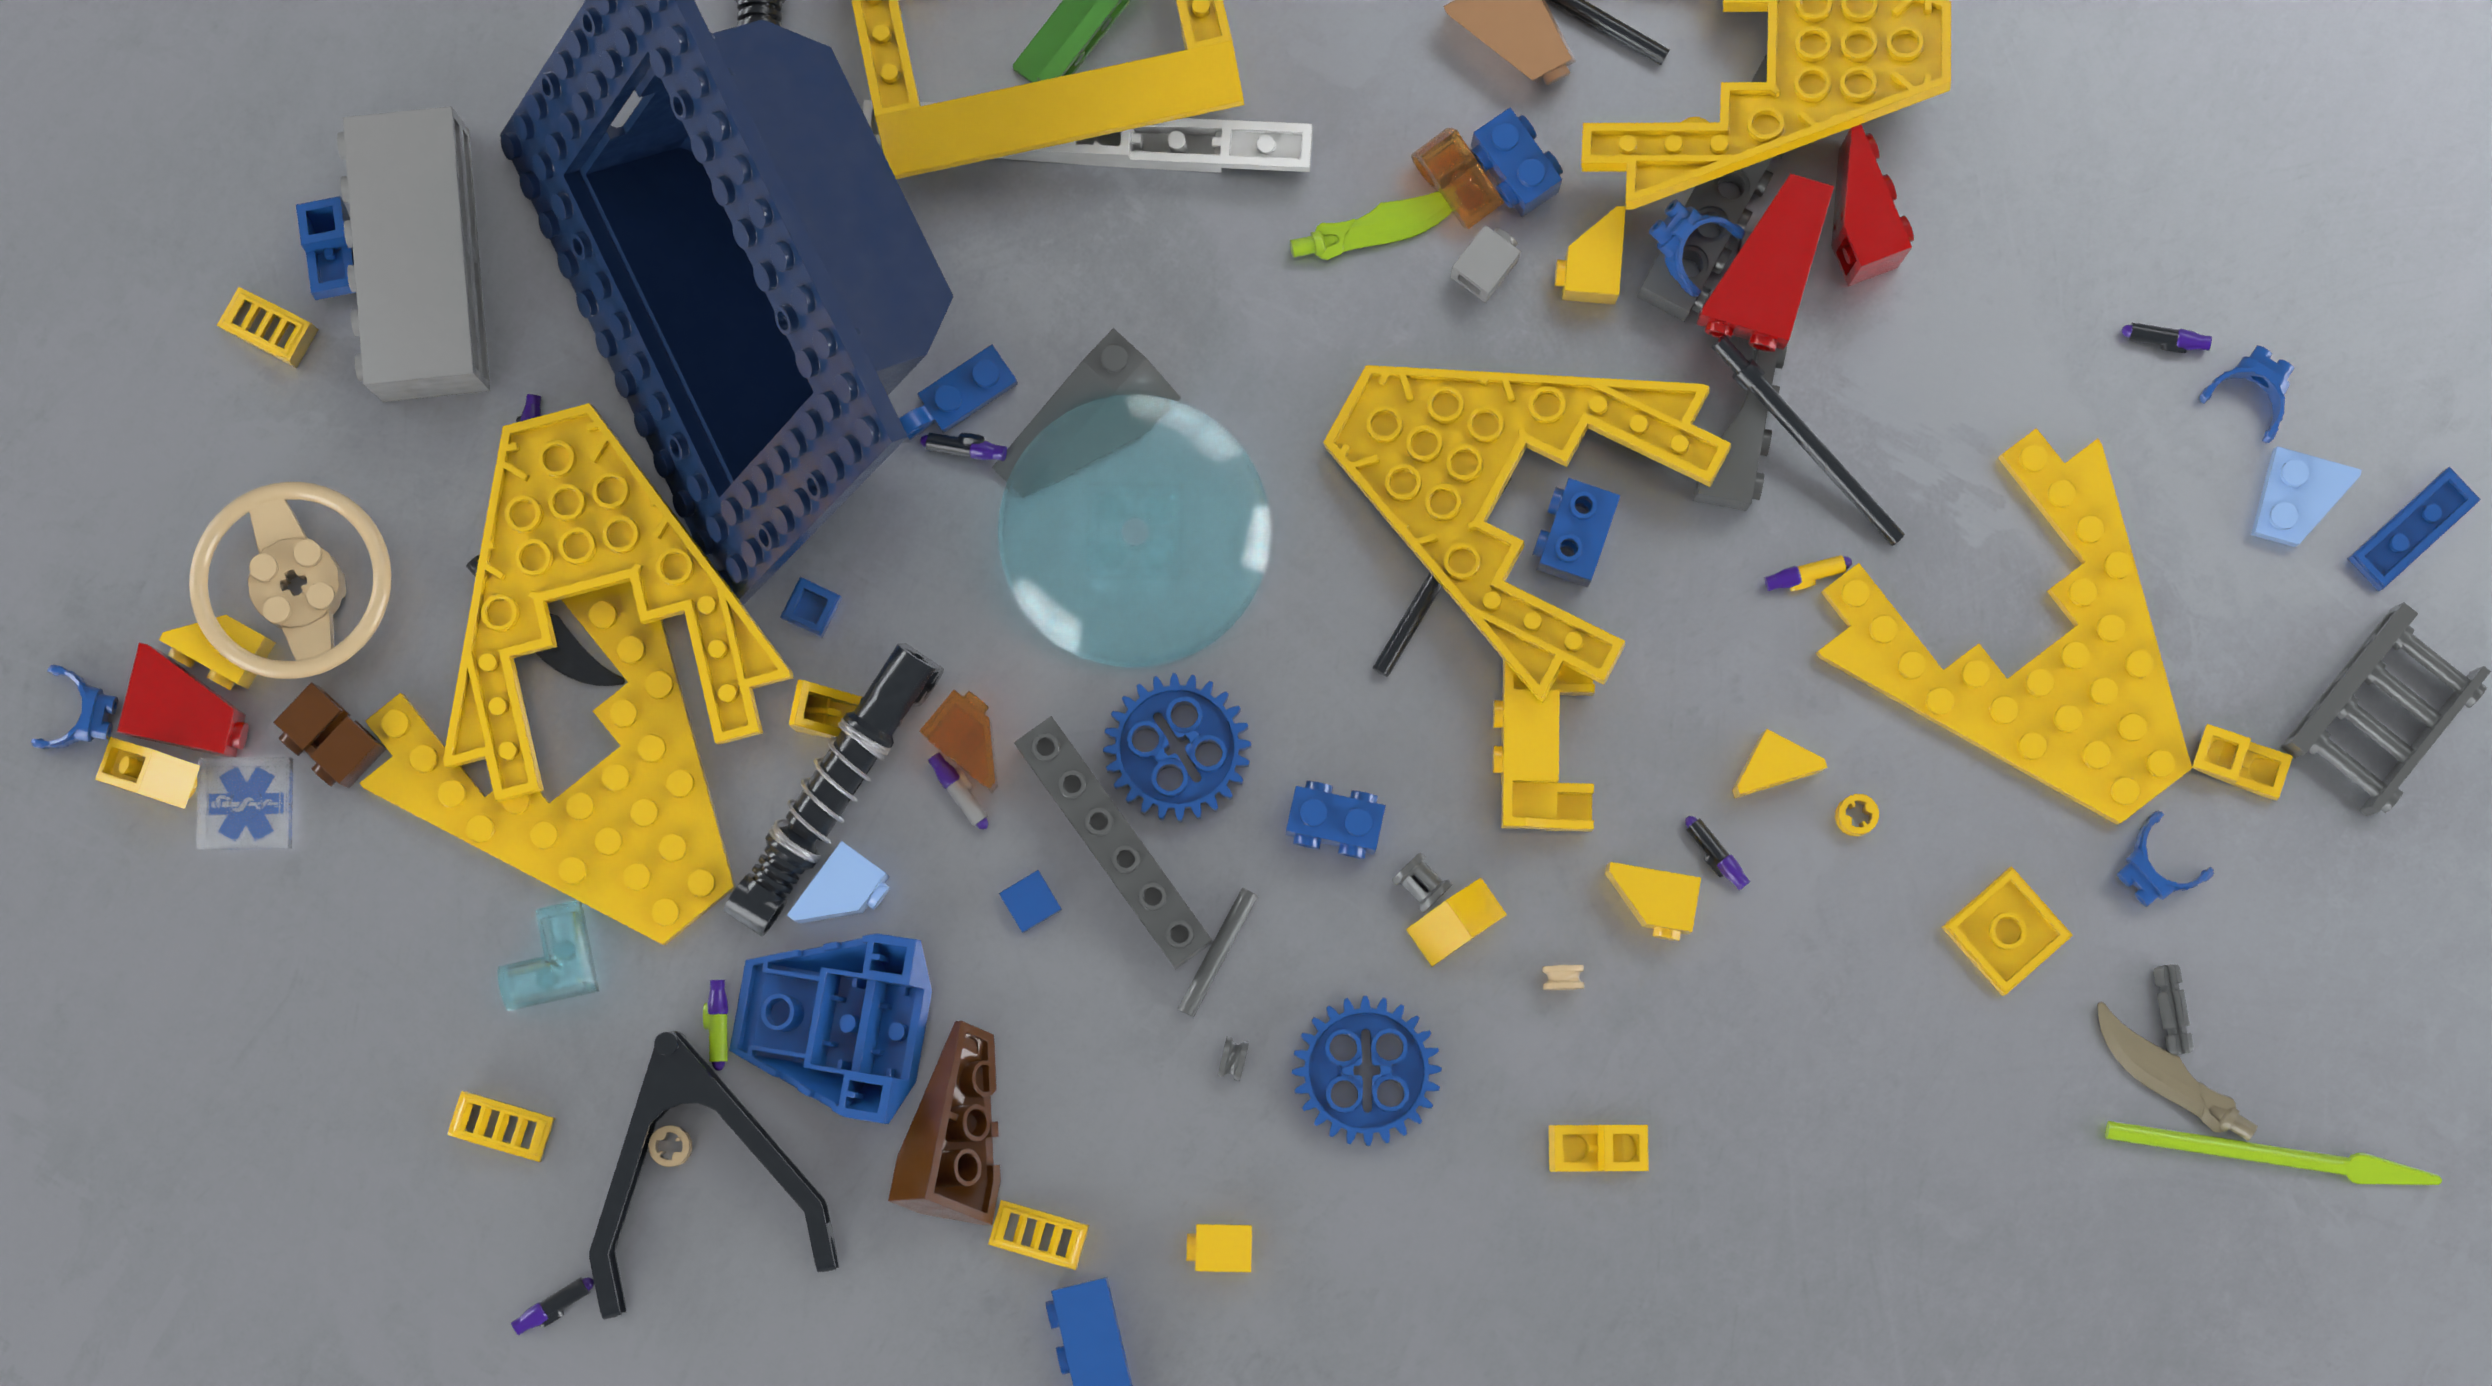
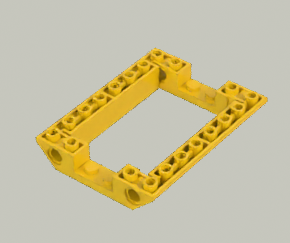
(1044, 111)

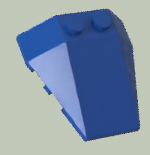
(838, 1021)

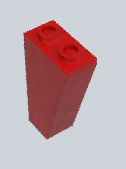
(1769, 274)

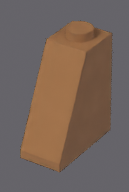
(1519, 32)

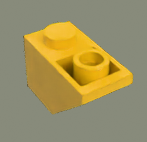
(191, 645)

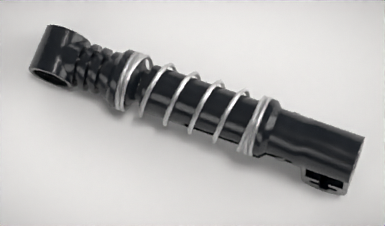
(864, 738)

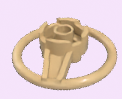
(283, 556)

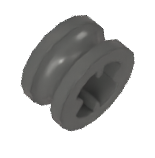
(1233, 1058)

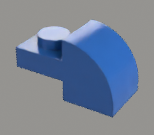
(325, 246)

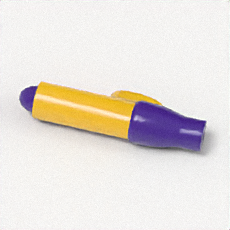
(1806, 575)

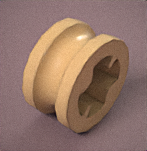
(1563, 977)
(678, 1157)

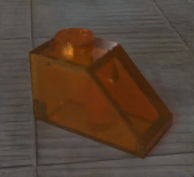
(965, 736)

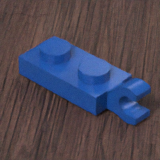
(960, 393)

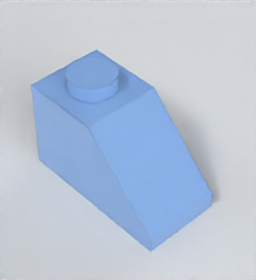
(841, 888)

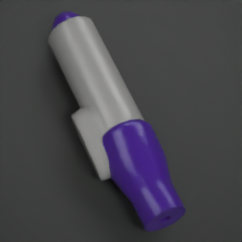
(959, 788)

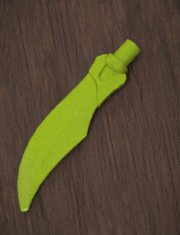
(1383, 225)

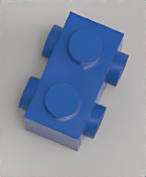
(1516, 162)
(1576, 531)
(1335, 819)

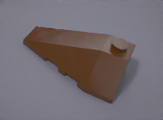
(948, 1150)

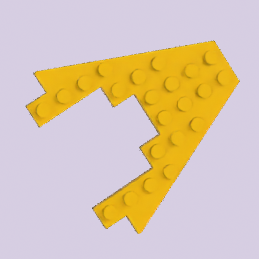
(1825, 74)
(1440, 451)
(570, 520)
(2086, 710)
(623, 838)

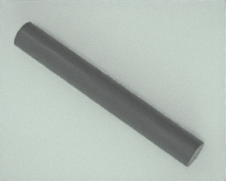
(1217, 952)

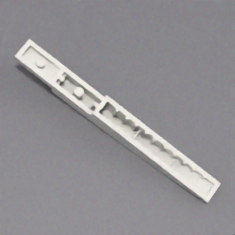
(1180, 146)

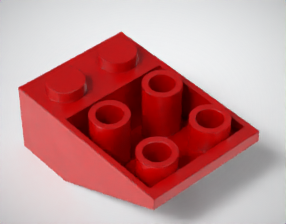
(1866, 225)

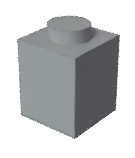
(1486, 262)

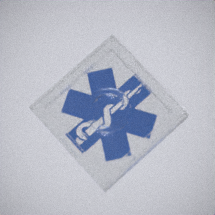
(245, 803)

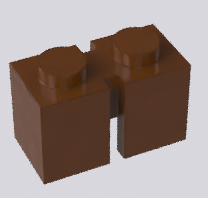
(329, 736)

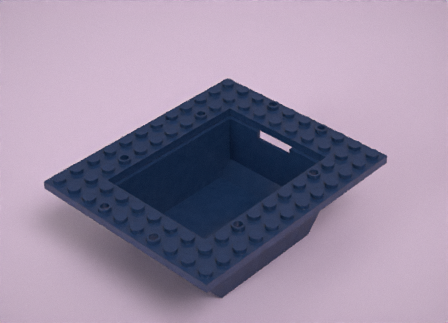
(731, 263)

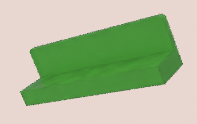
(1067, 38)

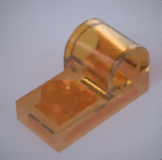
(1458, 176)

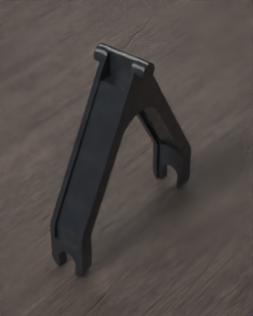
(683, 1077)

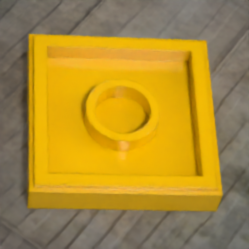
(2007, 931)

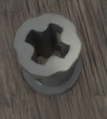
(1427, 876)

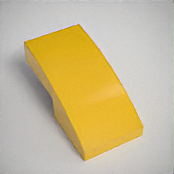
(2242, 762)
(1598, 1148)

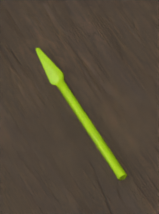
(2359, 1167)

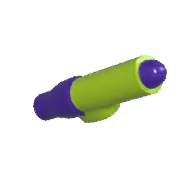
(715, 1021)

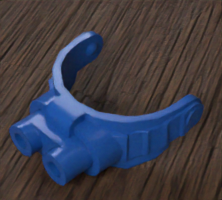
(1674, 233)
(2268, 375)
(93, 718)
(2143, 875)

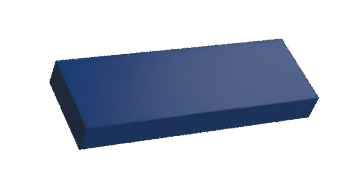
(2414, 529)

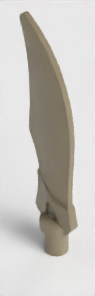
(2170, 1078)

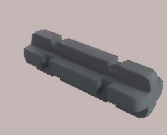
(2173, 1009)

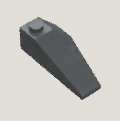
(1106, 371)

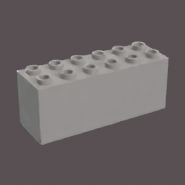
(414, 254)

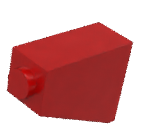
(178, 709)

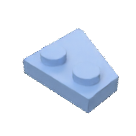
(2298, 495)

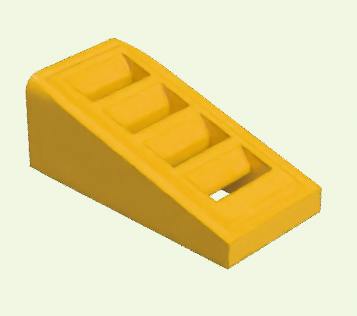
(296, 344)
(463, 1112)
(1075, 1245)

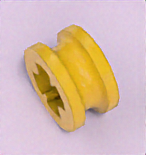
(1844, 821)

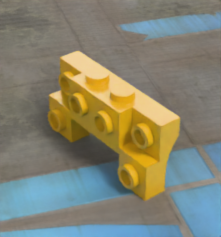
(1531, 757)

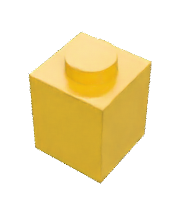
(1220, 1247)

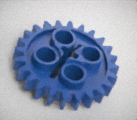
(1142, 768)
(1409, 1070)

